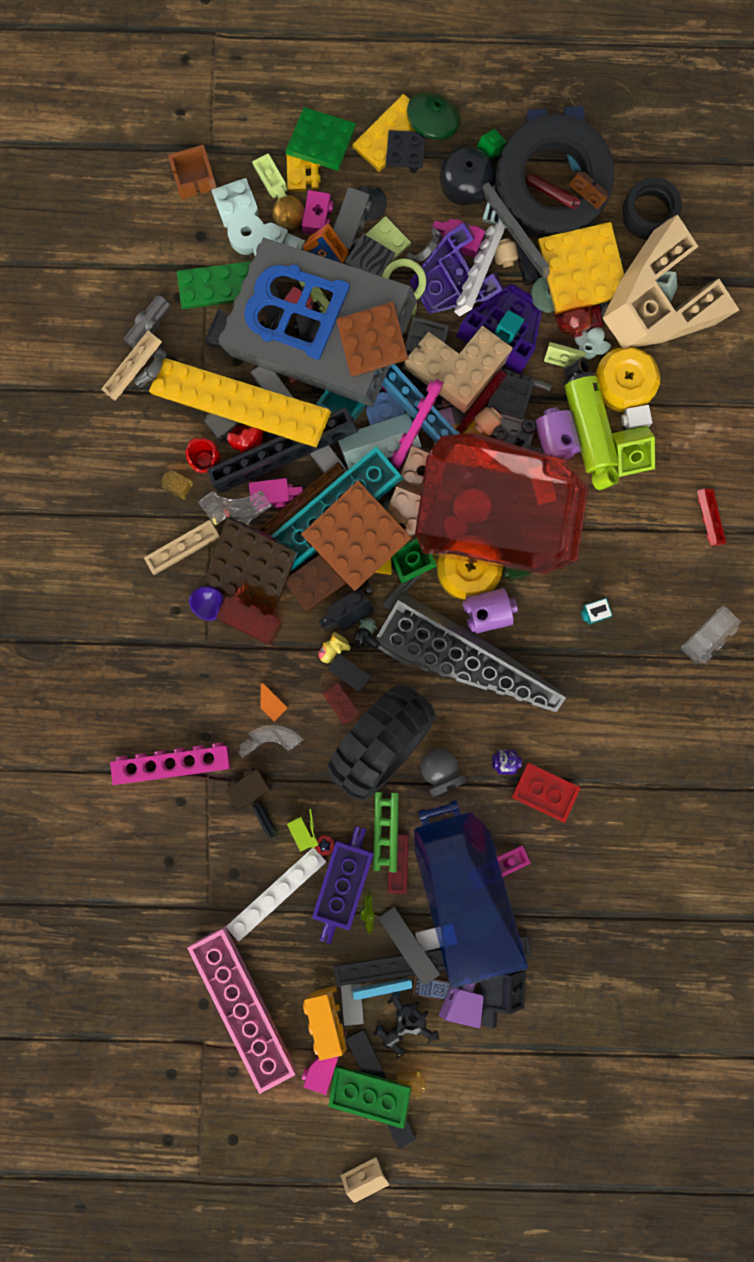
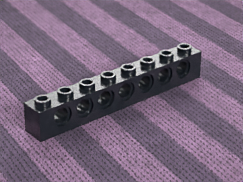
(278, 453)

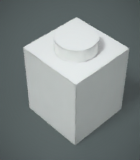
(636, 417)

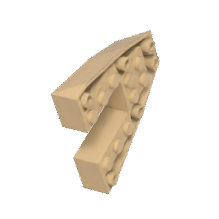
(639, 308)

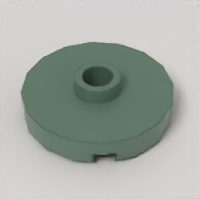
(541, 297)

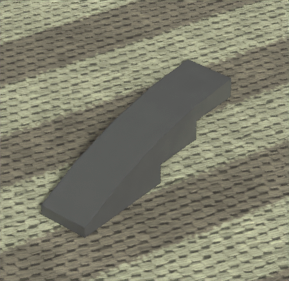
(409, 946)

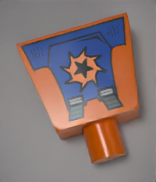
(326, 244)

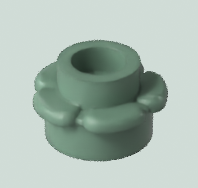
(368, 624)

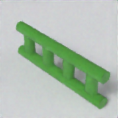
(378, 840)

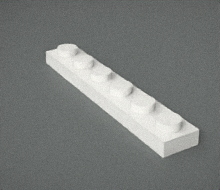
(479, 269)
(276, 894)

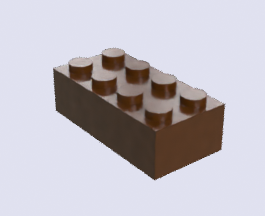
(315, 583)

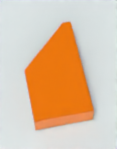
(271, 703)

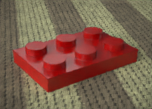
(545, 792)

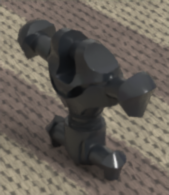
(409, 1021)

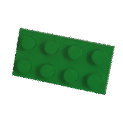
(211, 284)
(370, 1096)

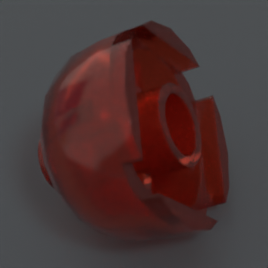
(575, 321)

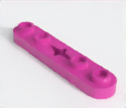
(424, 408)

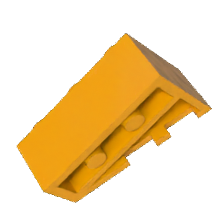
(325, 1024)

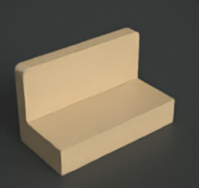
(364, 1180)

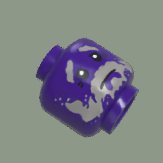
(506, 761)

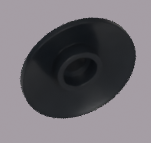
(378, 199)

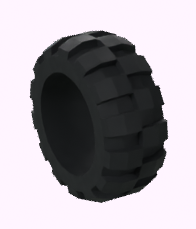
(381, 742)

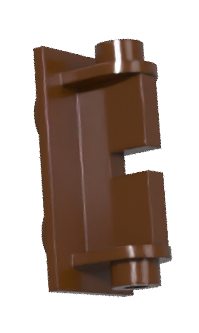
(593, 194)

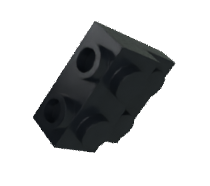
(512, 395)

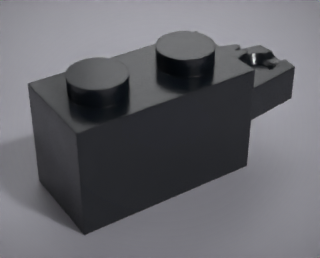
(347, 611)

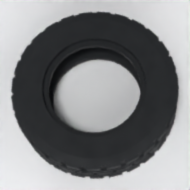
(561, 134)

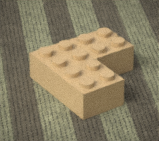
(463, 373)

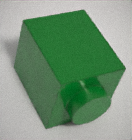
(492, 144)

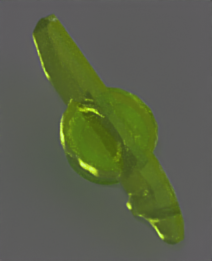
(367, 914)

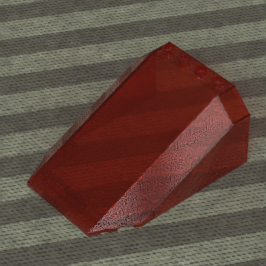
(500, 505)

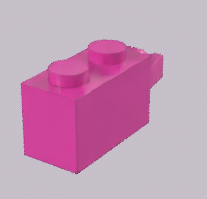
(470, 249)
(277, 491)

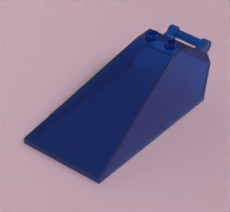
(467, 897)

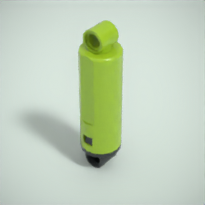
(591, 423)

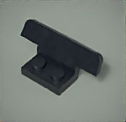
(502, 995)

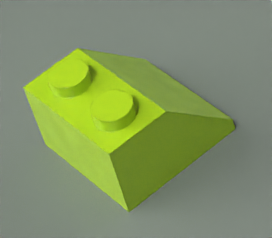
(634, 450)

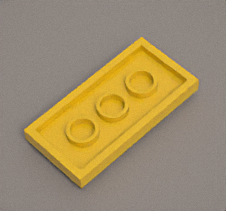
(374, 141)

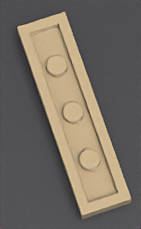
(131, 365)
(181, 547)

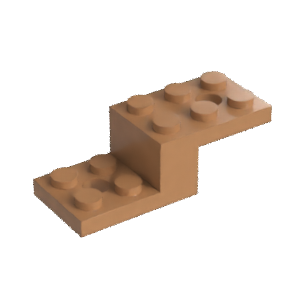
(407, 493)

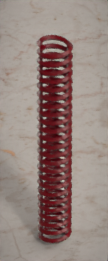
(551, 190)
(483, 398)

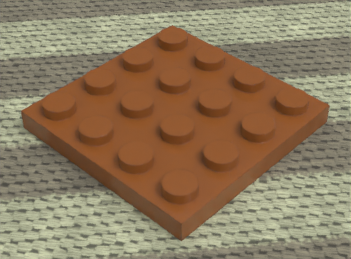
(356, 535)

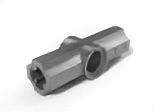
(147, 320)

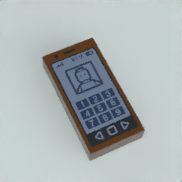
(436, 989)

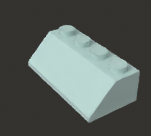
(383, 435)

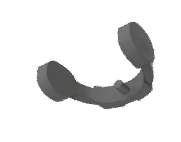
(429, 248)

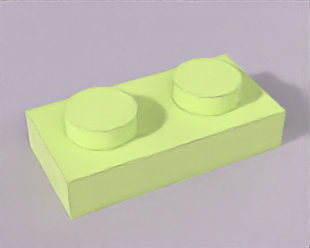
(562, 355)

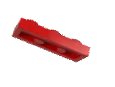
(711, 517)

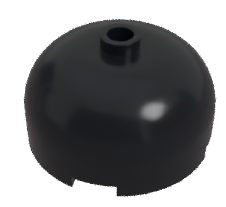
(465, 173)

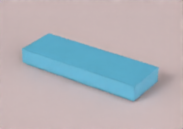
(381, 988)

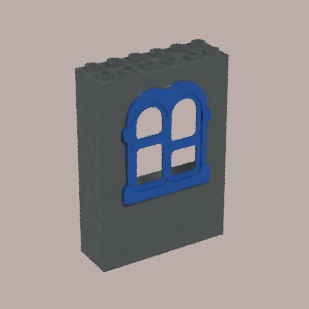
(323, 360)

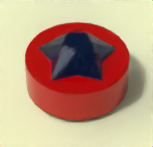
(325, 845)

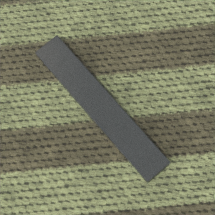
(516, 230)

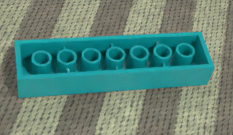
(373, 472)

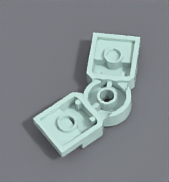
(241, 214)

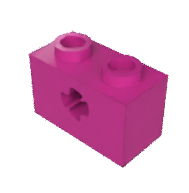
(316, 203)

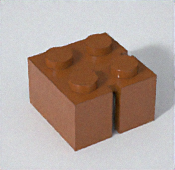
(192, 171)

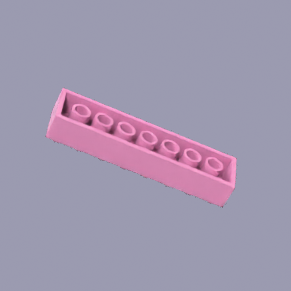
(242, 1009)

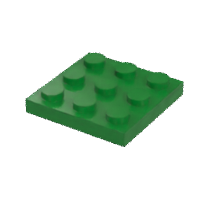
(320, 138)

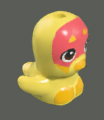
(331, 648)

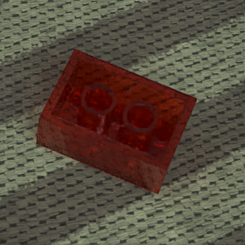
(249, 620)

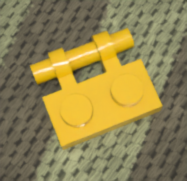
(297, 176)

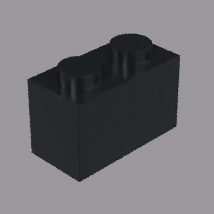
(349, 673)

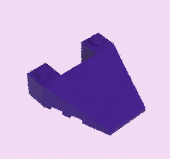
(448, 271)
(491, 314)

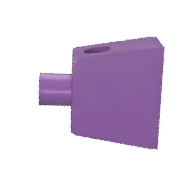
(463, 1006)

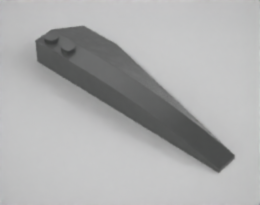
(438, 644)

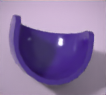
(206, 602)

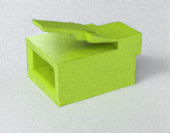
(302, 833)

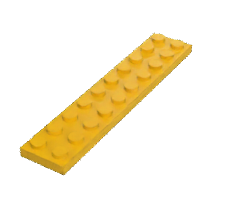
(241, 402)

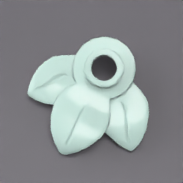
(594, 341)

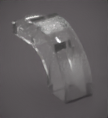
(271, 733)

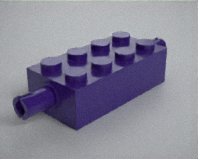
(343, 885)

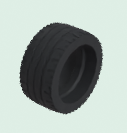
(654, 187)

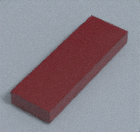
(398, 880)

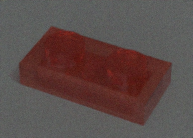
(341, 704)

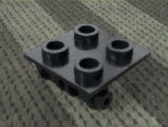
(405, 150)

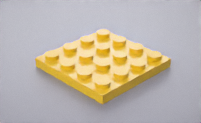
(582, 266)

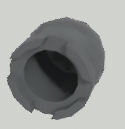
(440, 769)

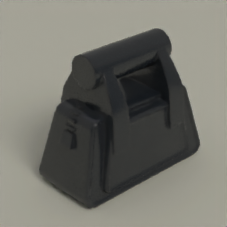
(218, 325)

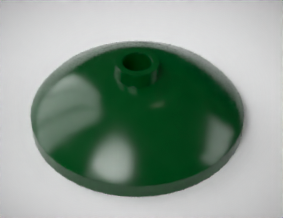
(433, 115)

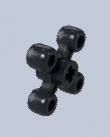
(522, 437)

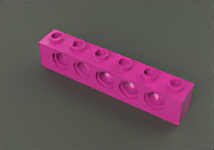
(121, 774)

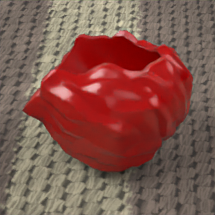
(245, 438)
(202, 454)

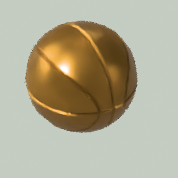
(288, 212)

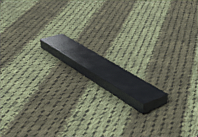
(370, 1064)

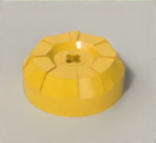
(627, 378)
(466, 578)

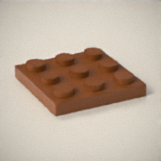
(372, 339)

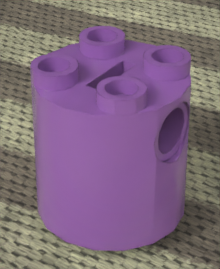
(558, 433)
(496, 610)

